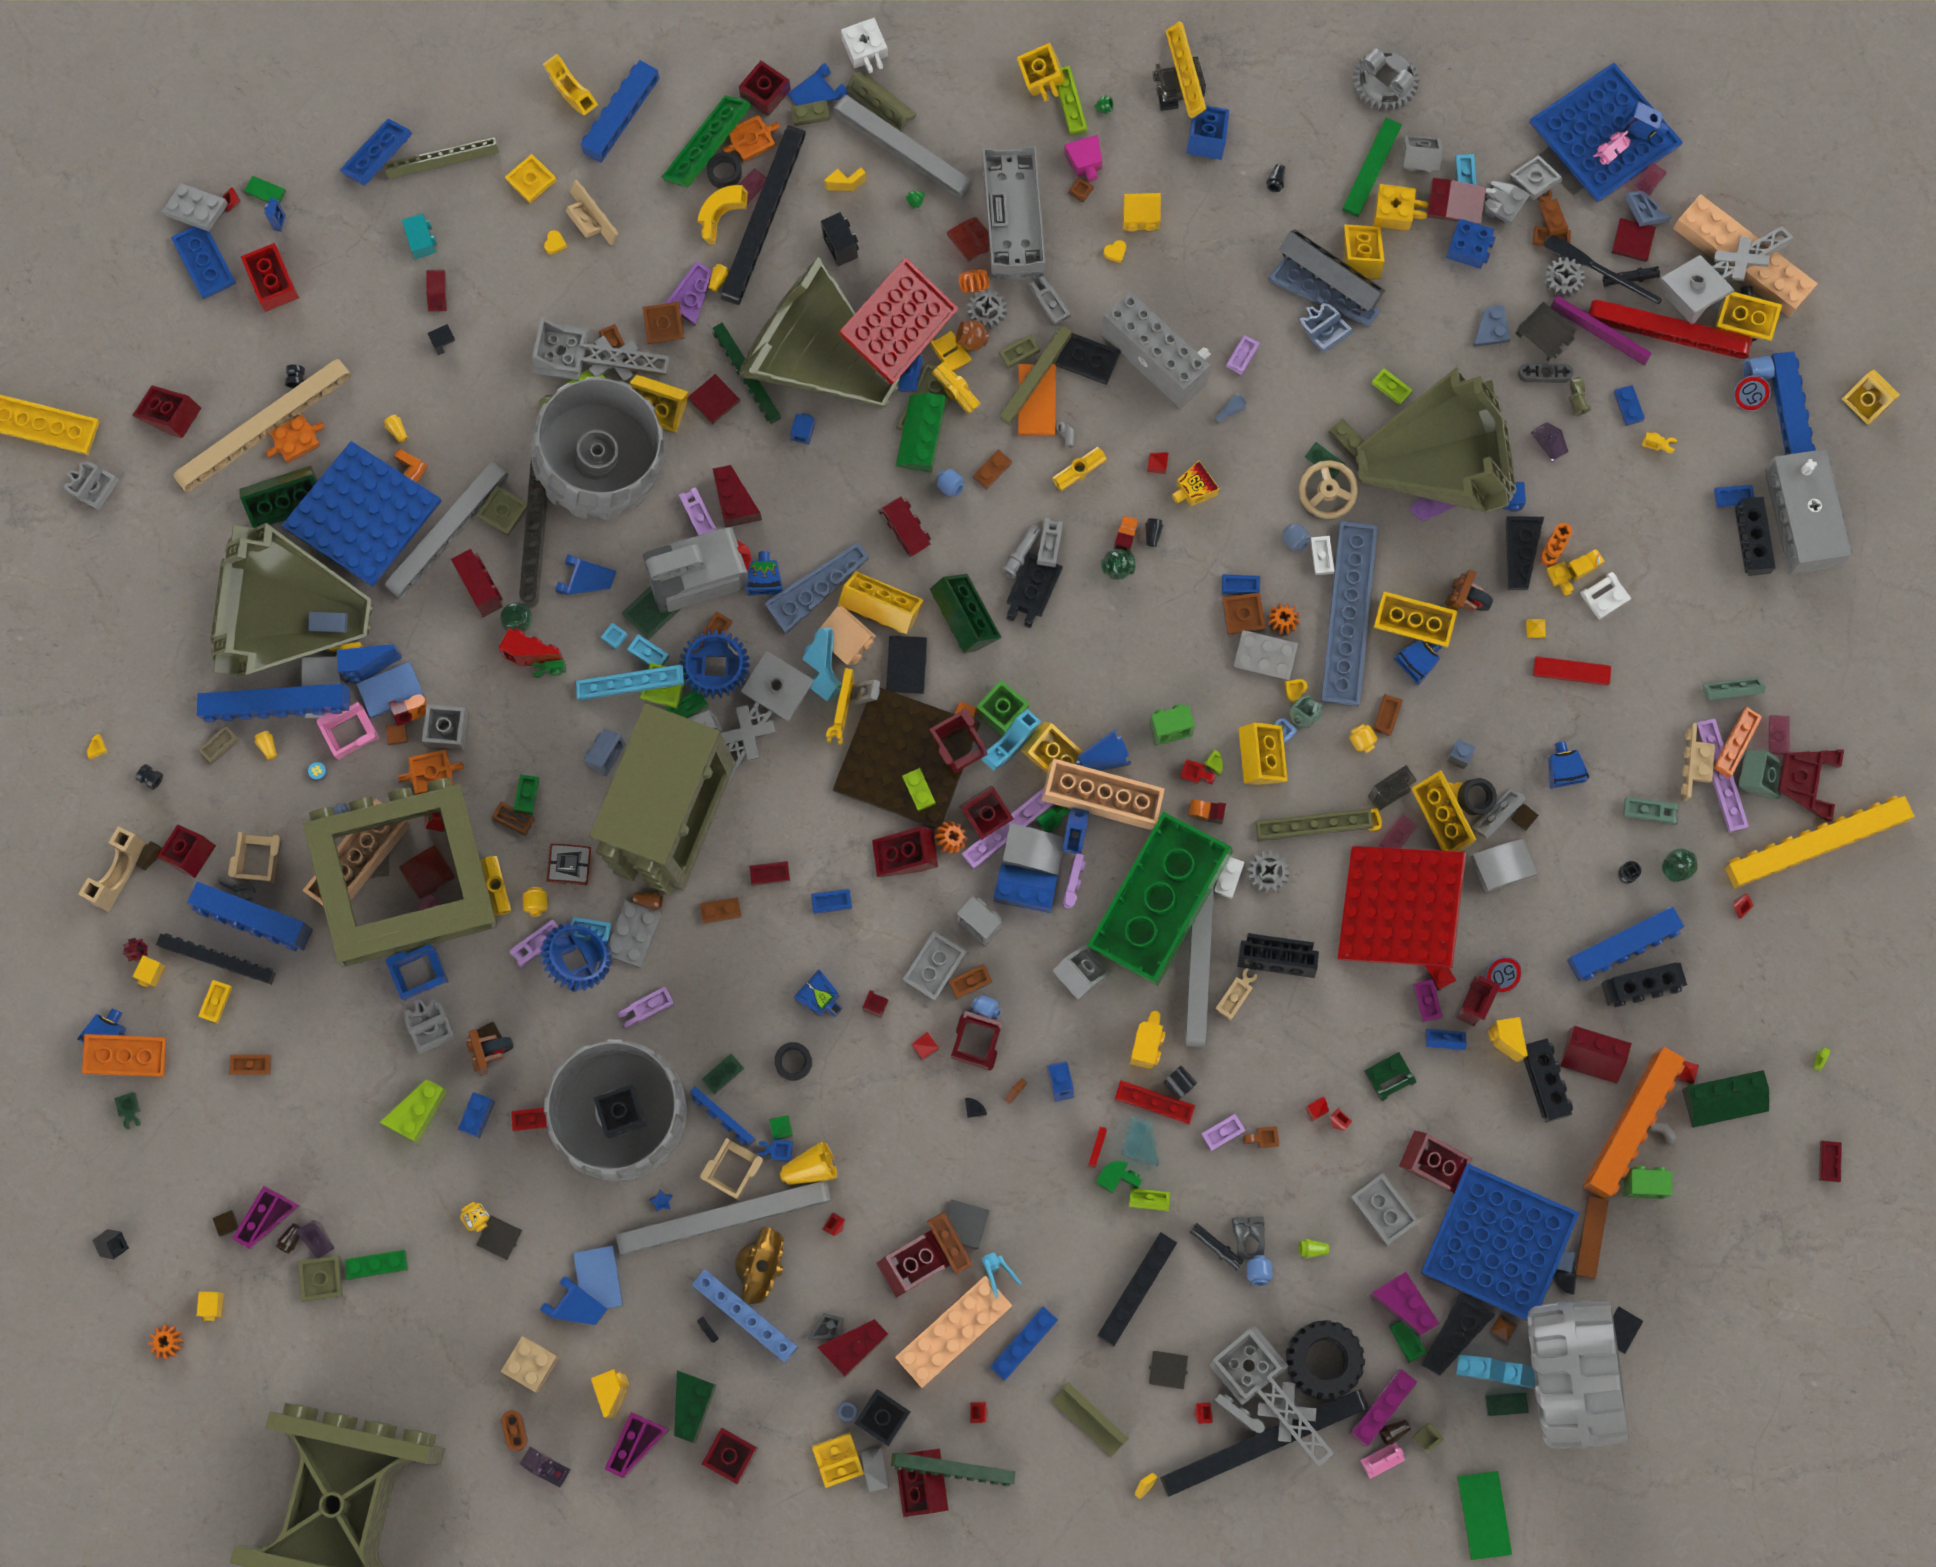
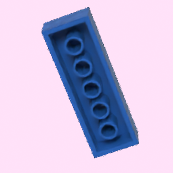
(251, 916)

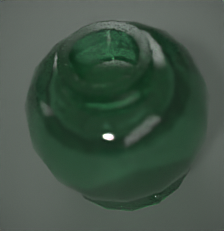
(1118, 564)
(516, 617)
(1680, 865)

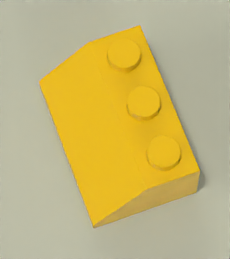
(666, 399)
(1262, 754)
(610, 1391)

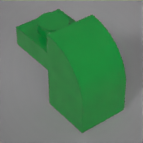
(1114, 1173)

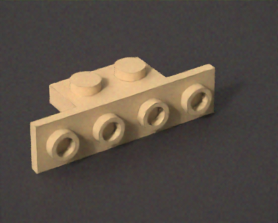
(588, 215)
(1698, 762)

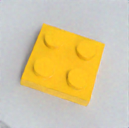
(530, 178)

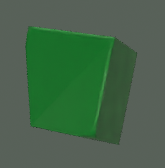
(781, 1127)

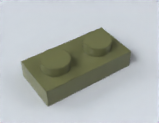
(810, 113)
(1019, 351)
(1346, 437)

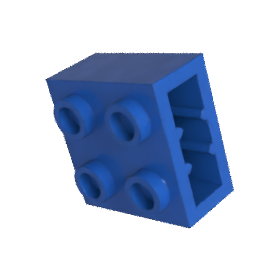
(1471, 243)

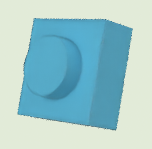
(614, 636)

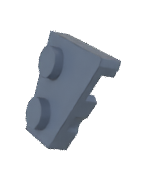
(1645, 209)
(1493, 327)

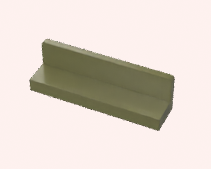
(879, 100)
(1090, 1419)

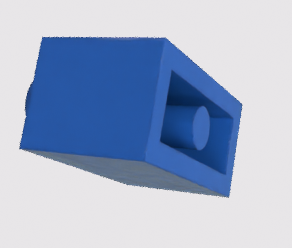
(476, 1115)

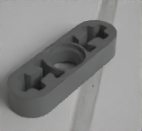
(1559, 378)

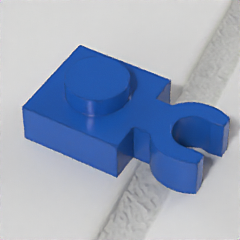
(779, 1150)

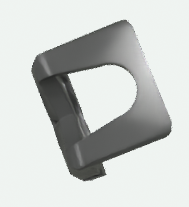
(1248, 1227)

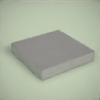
(1536, 177)

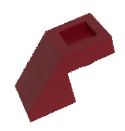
(436, 290)

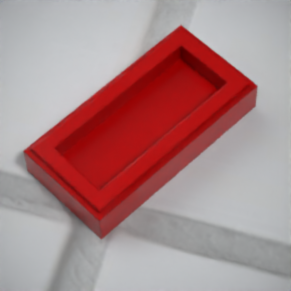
(1097, 1147)

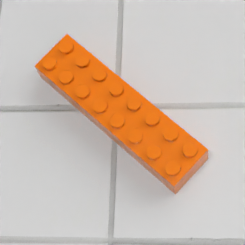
(1633, 1123)

